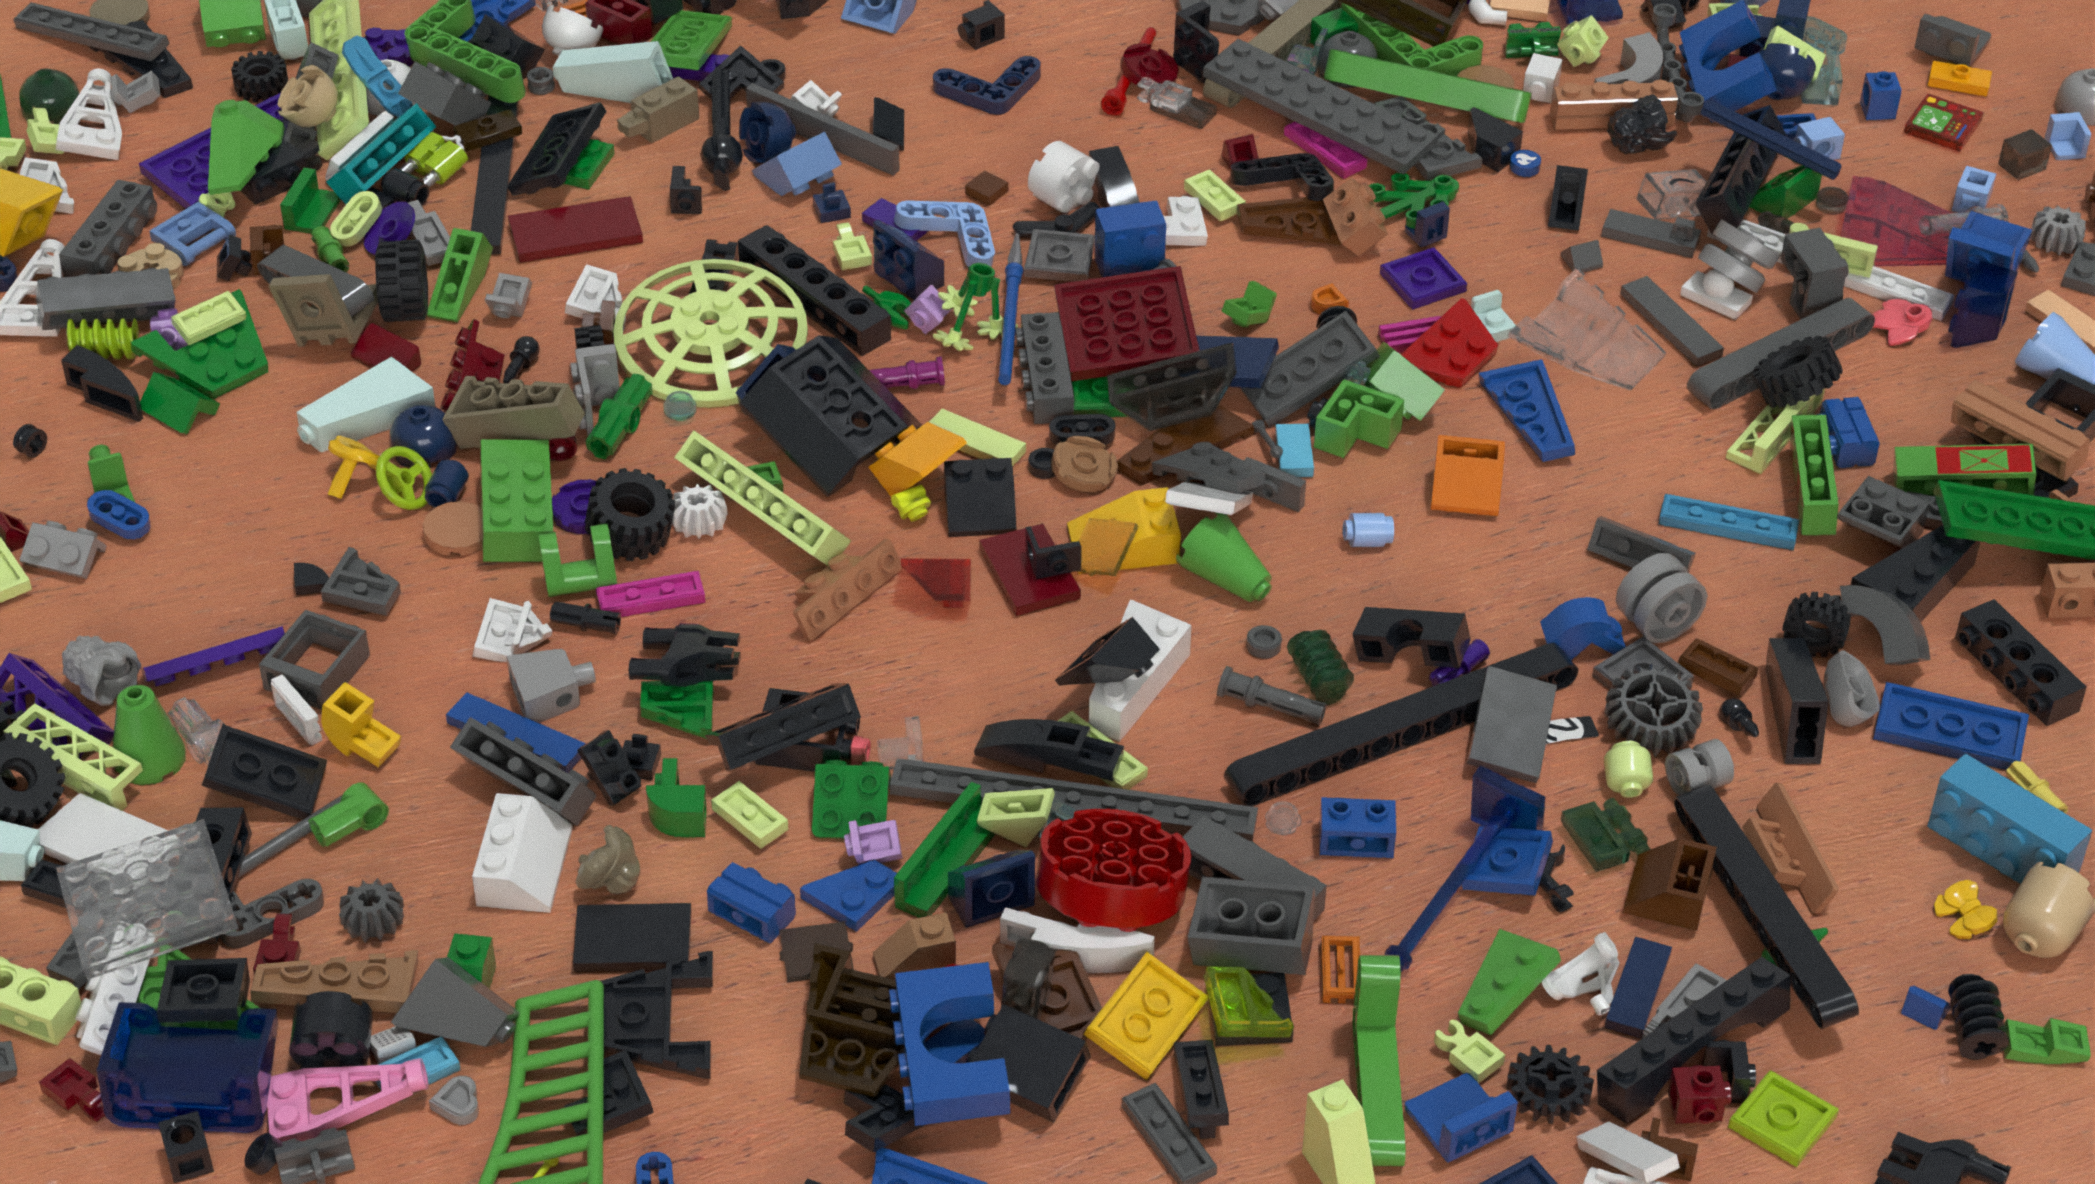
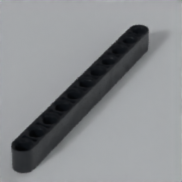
(1382, 729)

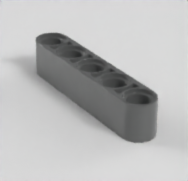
(292, 263)

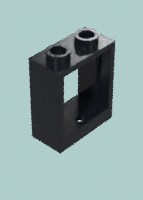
(2070, 394)
(807, 754)

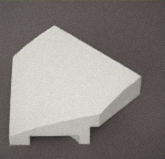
(508, 631)

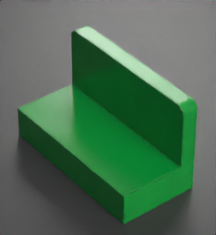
(307, 205)
(175, 402)

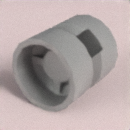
(1699, 766)

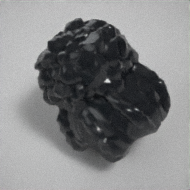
(1640, 126)

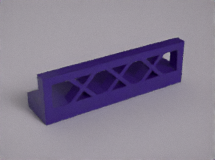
(53, 694)

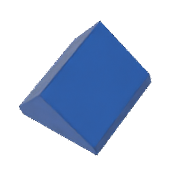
(1925, 1007)

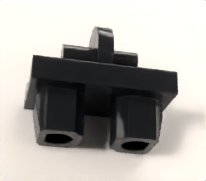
(609, 767)

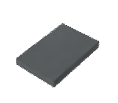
(1511, 724)

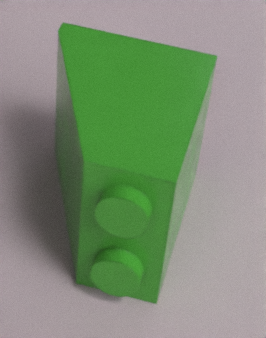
(232, 22)

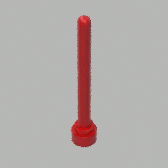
(1115, 99)

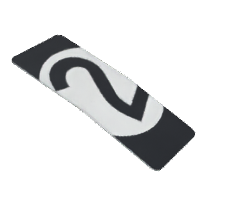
(1571, 729)

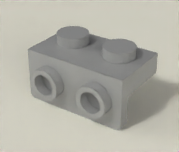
(61, 550)

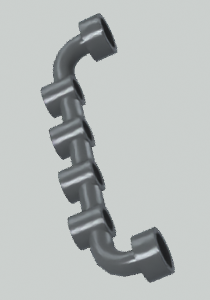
(1688, 103)

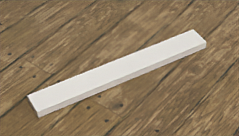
(1881, 283)

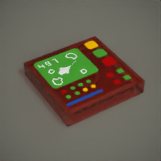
(1943, 122)

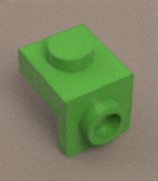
(1253, 307)

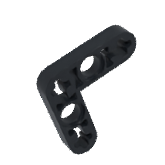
(1301, 167)

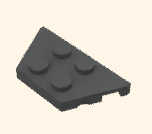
(1229, 15)

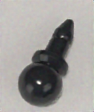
(524, 352)
(1738, 717)

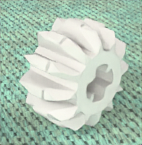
(699, 511)

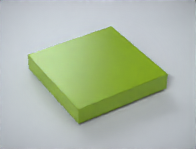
(1783, 1118)

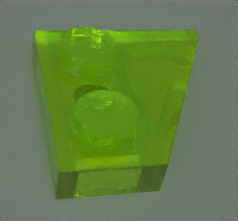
(1241, 1006)

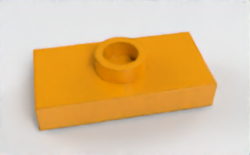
(1960, 78)

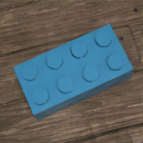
(2004, 821)

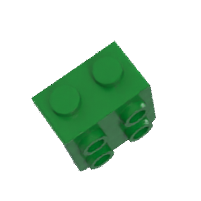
(847, 795)

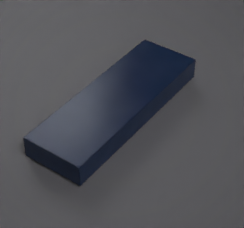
(1638, 987)

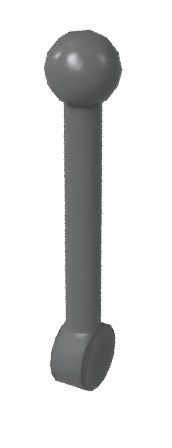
(1275, 450)

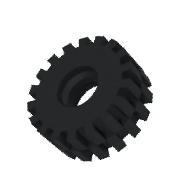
(1797, 371)
(42, 777)

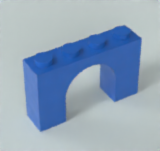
(1714, 39)
(938, 1088)

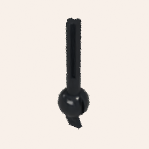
(721, 152)

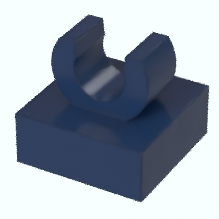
(831, 204)

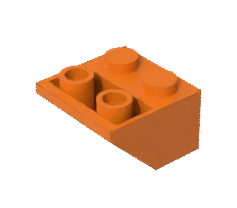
(1468, 475)

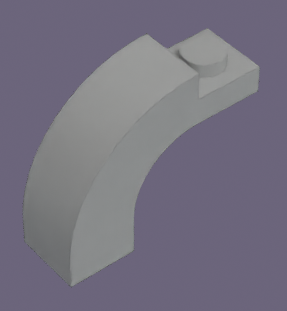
(1641, 59)

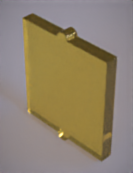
(1105, 545)

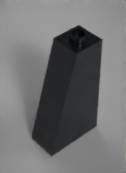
(1797, 700)

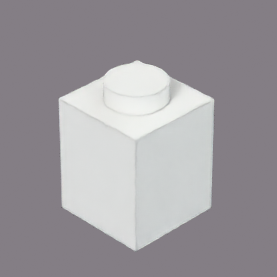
(1541, 76)

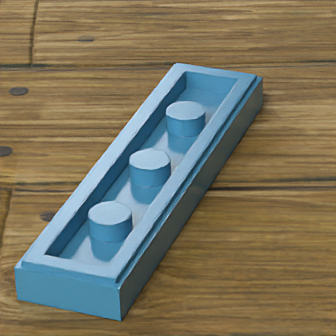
(1729, 522)

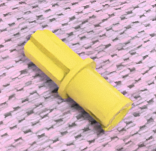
(2027, 779)

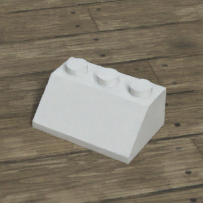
(521, 855)

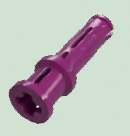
(912, 374)

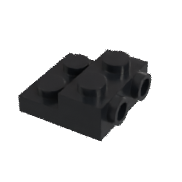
(203, 990)

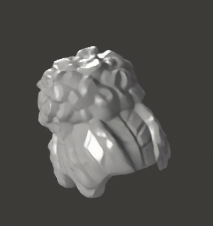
(100, 667)

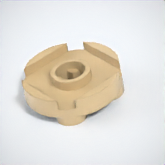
(153, 257)

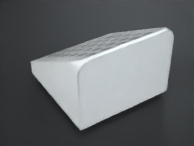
(391, 1043)

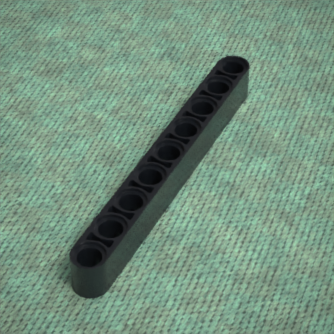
(1767, 908)

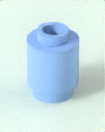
(1368, 529)

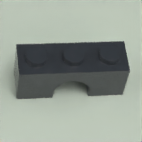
(1388, 630)

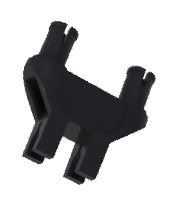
(692, 655)
(1938, 1163)

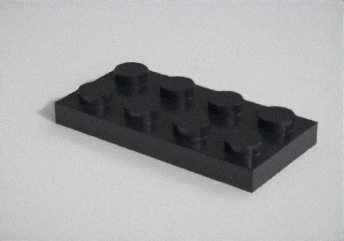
(557, 149)

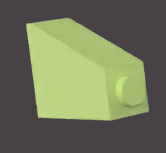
(1337, 1136)

